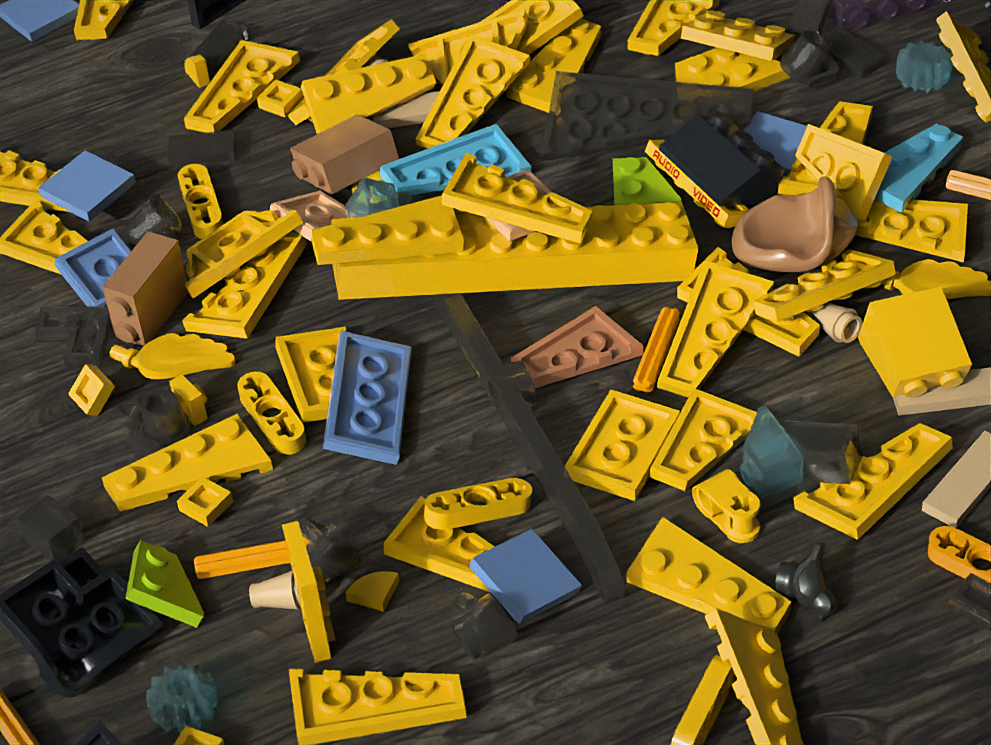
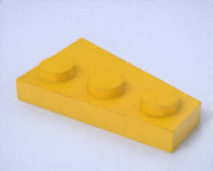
(309, 583)

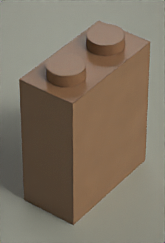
(343, 154)
(146, 289)

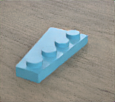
(915, 164)
(434, 167)

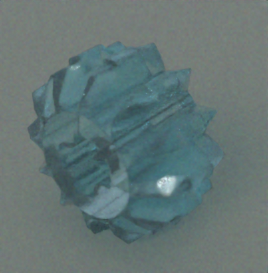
(924, 66)
(182, 697)

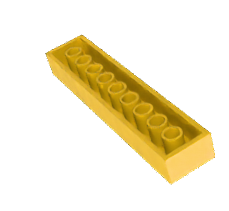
(618, 248)

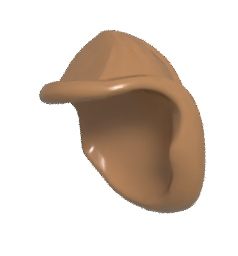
(795, 230)

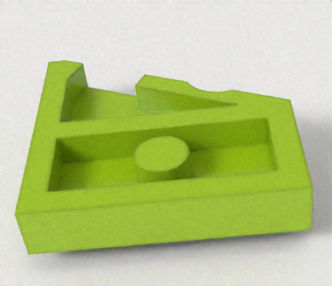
(640, 183)
(162, 585)

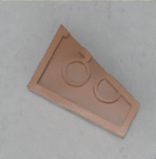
(578, 348)

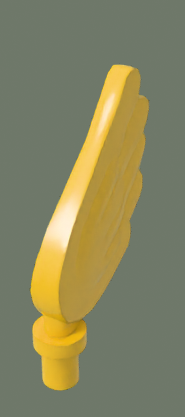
(953, 279)
(174, 355)

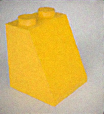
(914, 343)

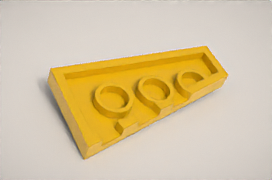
(834, 282)
(214, 453)
(700, 578)

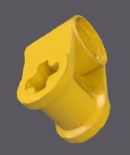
(729, 506)

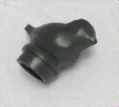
(807, 583)

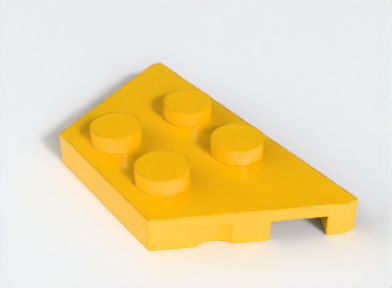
(445, 48)
(729, 69)
(233, 245)

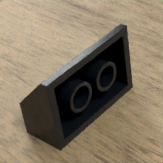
(723, 160)

